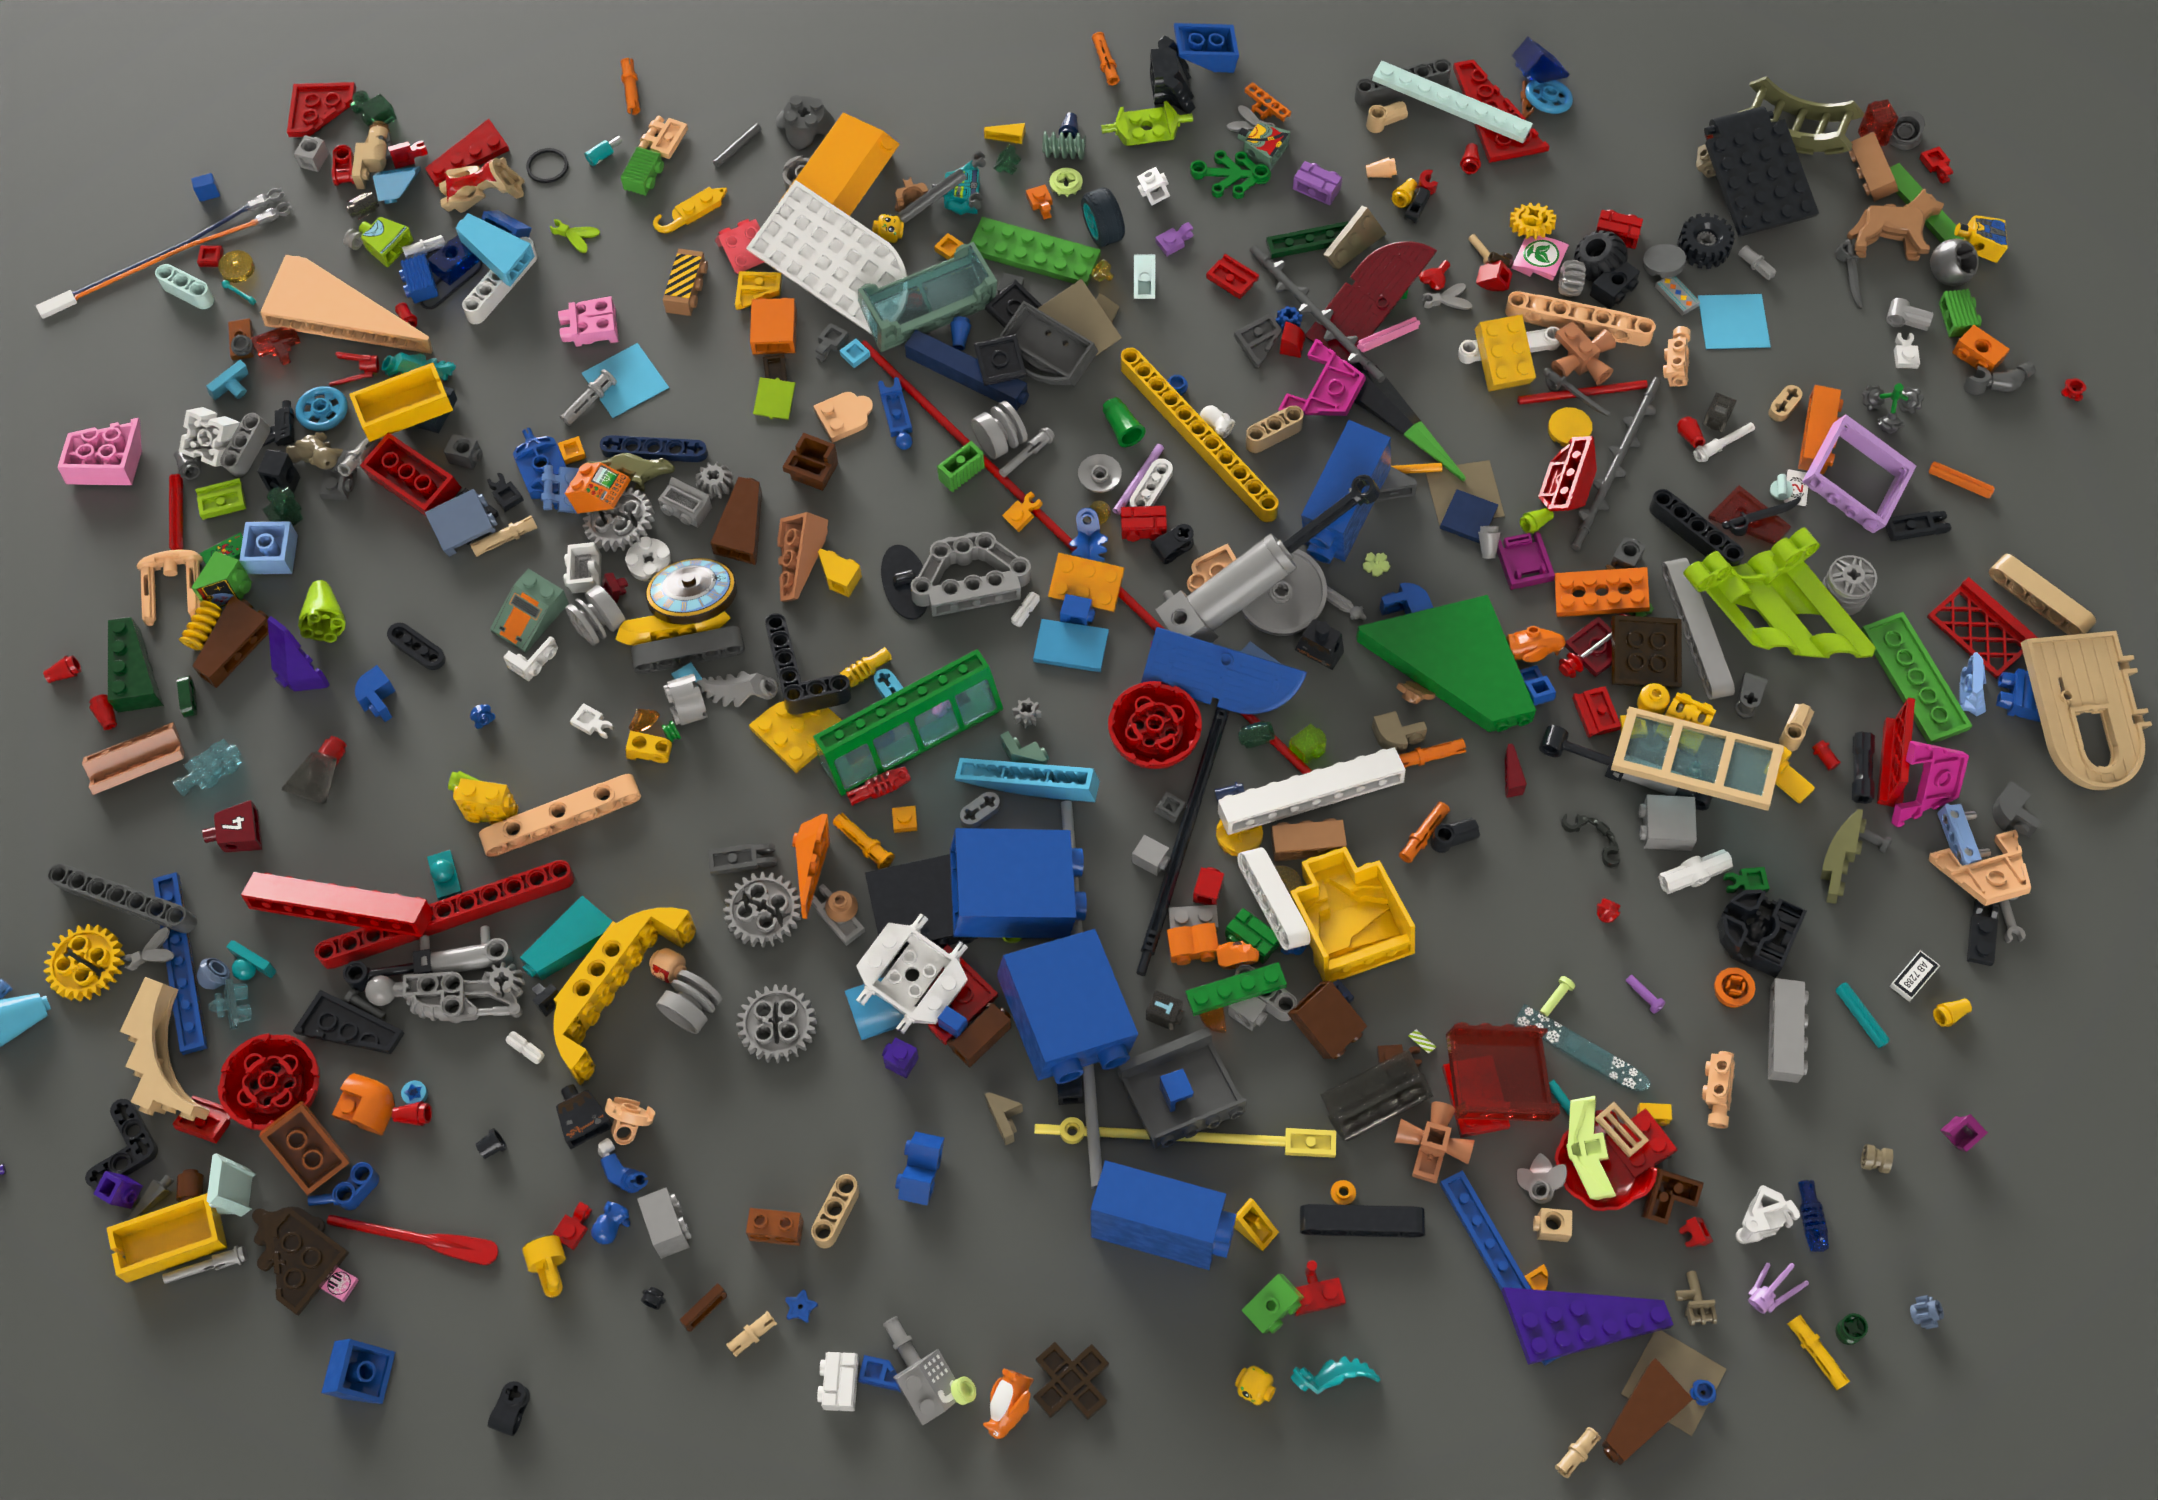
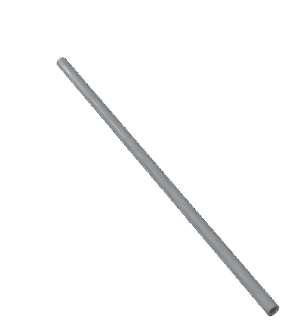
(1088, 1076)

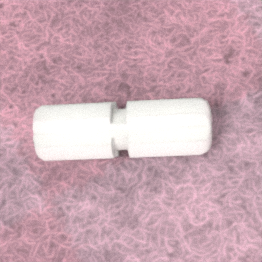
(1022, 612)
(527, 1049)

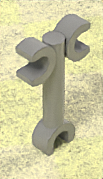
(2010, 922)

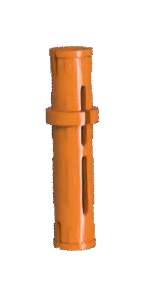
(1111, 74)
(629, 79)
(1420, 756)
(1419, 839)

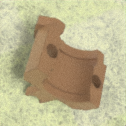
(908, 194)

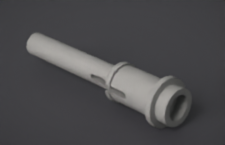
(1045, 436)
(218, 1261)

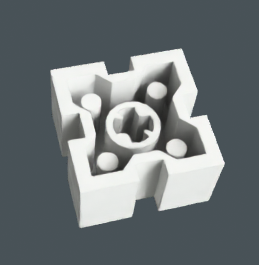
(206, 435)

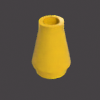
(1403, 194)
(1950, 1012)

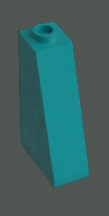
(566, 940)

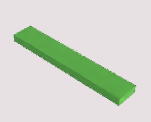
(1909, 189)

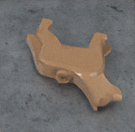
(1897, 223)

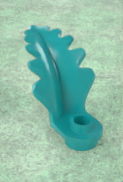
(405, 363)
(1332, 1374)

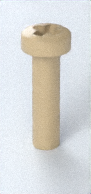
(1480, 248)

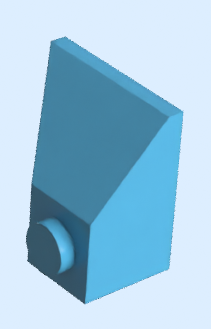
(393, 183)

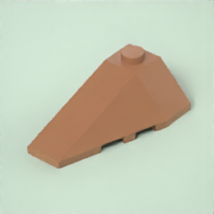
(800, 541)

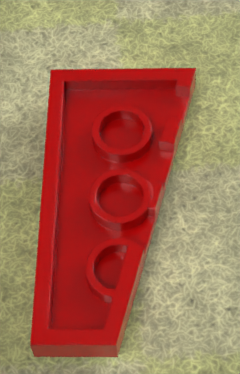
(473, 150)

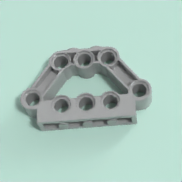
(964, 599)

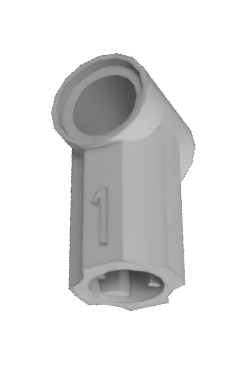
(1902, 314)

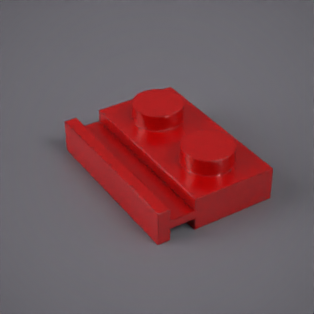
(1232, 276)
(1596, 711)
(208, 1129)

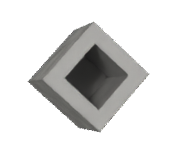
(1151, 855)

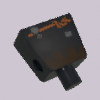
(1321, 644)
(581, 1116)

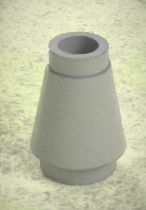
(1489, 541)

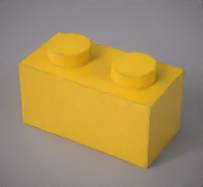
(1660, 1112)

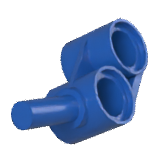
(359, 1189)

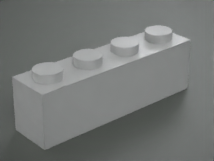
(1787, 1030)

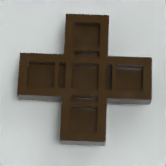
(1071, 1380)

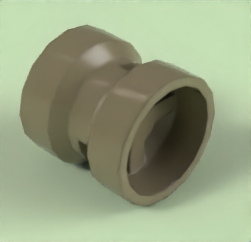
(1877, 1158)

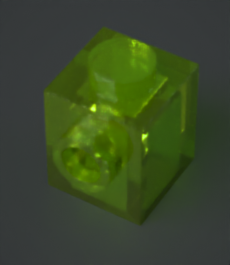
(1308, 743)

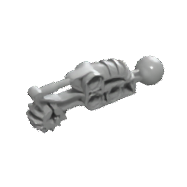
(437, 1002)

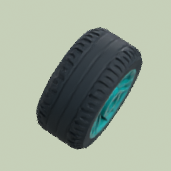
(1103, 217)

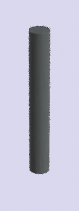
(737, 145)

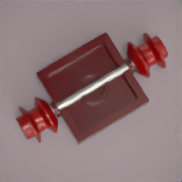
(1588, 648)

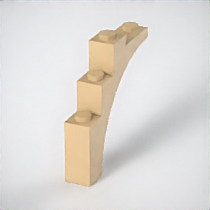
(150, 1058)

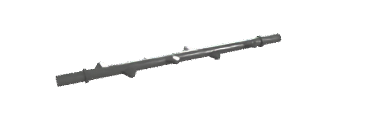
(1323, 317)
(1615, 469)

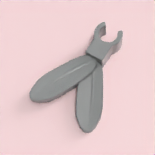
(1249, 123)
(1448, 297)
(151, 951)

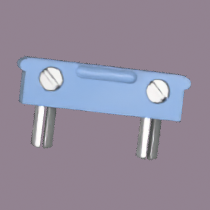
(1960, 835)

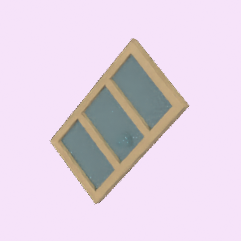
(1698, 758)

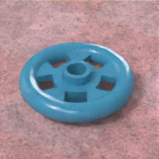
(1549, 96)
(323, 424)

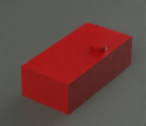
(409, 475)

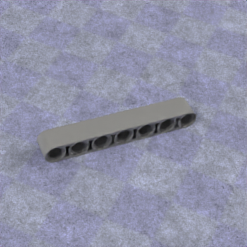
(1698, 631)

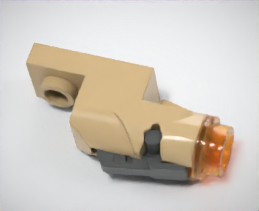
(372, 154)

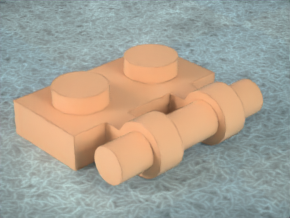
(668, 138)

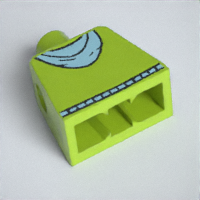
(385, 239)

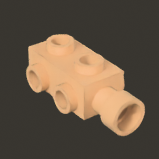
(1677, 357)
(1719, 1088)

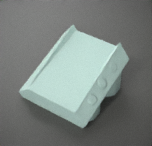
(229, 1186)

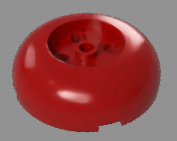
(1145, 705)
(254, 1062)

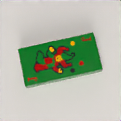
(229, 547)

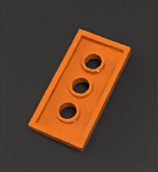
(1612, 602)

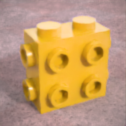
(484, 801)

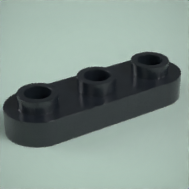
(411, 640)

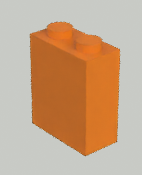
(773, 326)

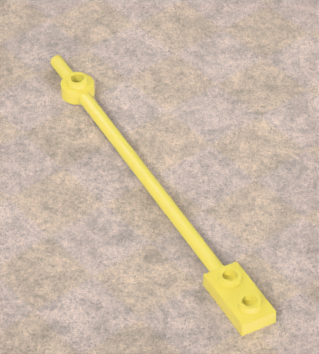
(1296, 1141)

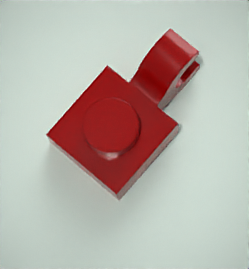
(404, 155)
(1937, 161)
(572, 1229)

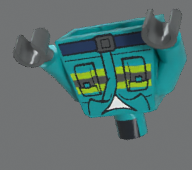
(966, 196)

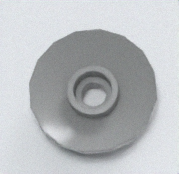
(1097, 466)

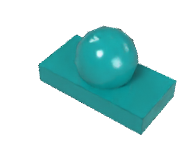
(444, 875)
(248, 962)

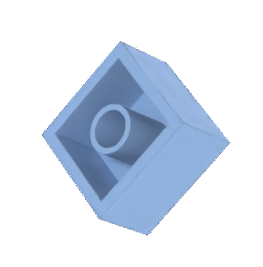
(268, 547)

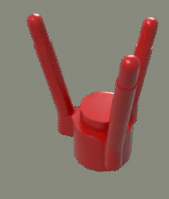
(367, 363)

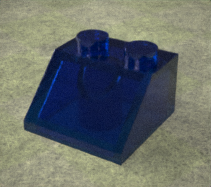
(1538, 63)

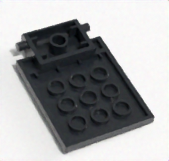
(1759, 171)

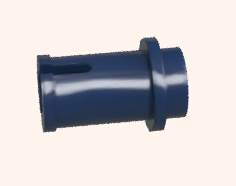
(1229, 790)

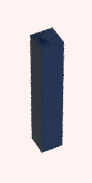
(962, 369)

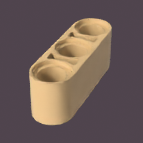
(1264, 429)
(835, 1199)

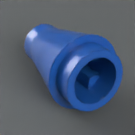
(960, 330)

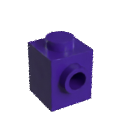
(900, 1057)
(118, 1189)

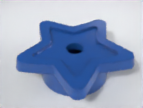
(803, 1313)

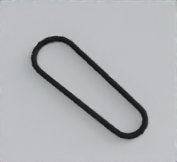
(454, 290)

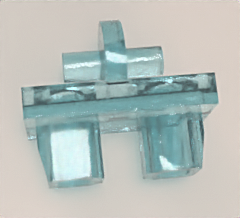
(235, 1013)

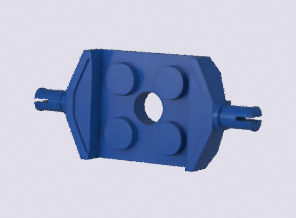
(531, 453)

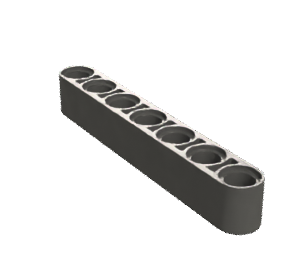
(111, 893)

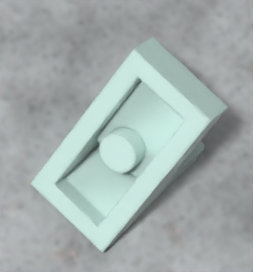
(1144, 276)

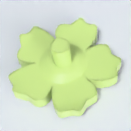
(1376, 564)

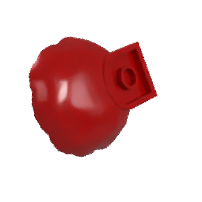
(1629, 1176)

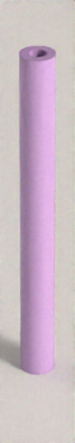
(1137, 479)

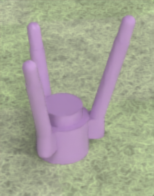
(1763, 1298)

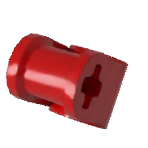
(342, 165)

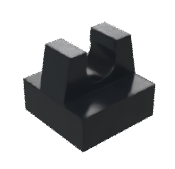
(545, 998)

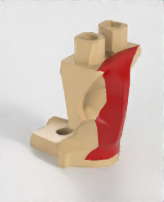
(466, 184)

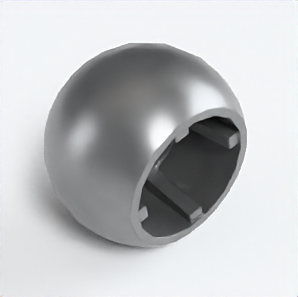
(1954, 262)

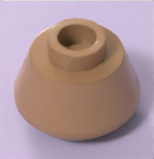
(841, 906)

